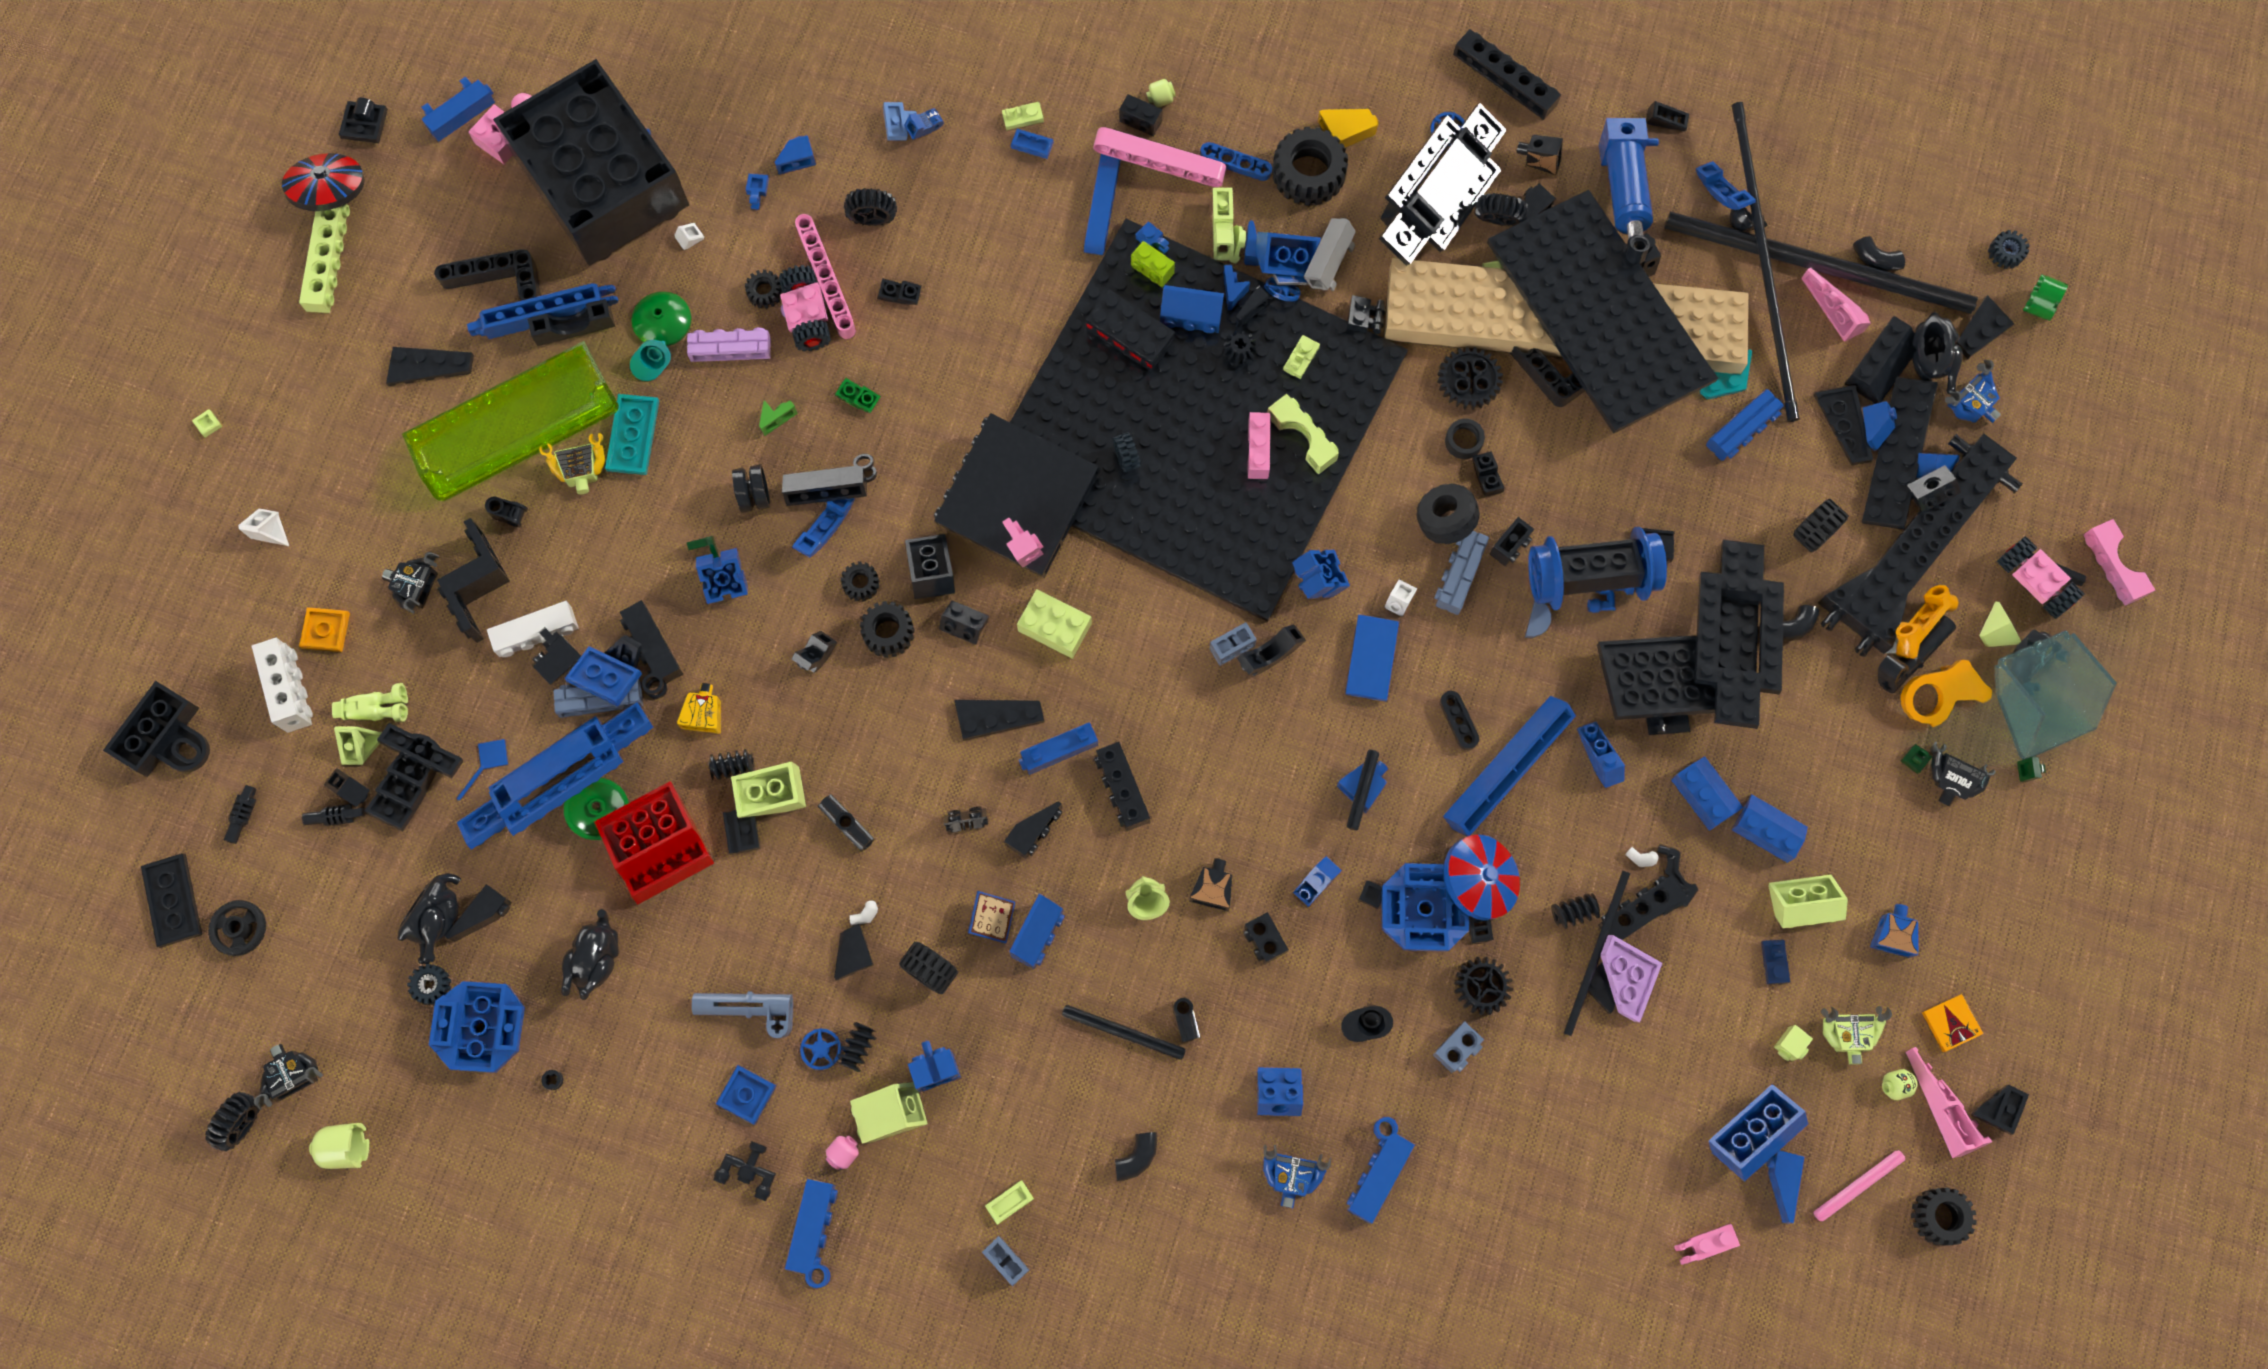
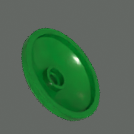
(668, 326)
(579, 810)

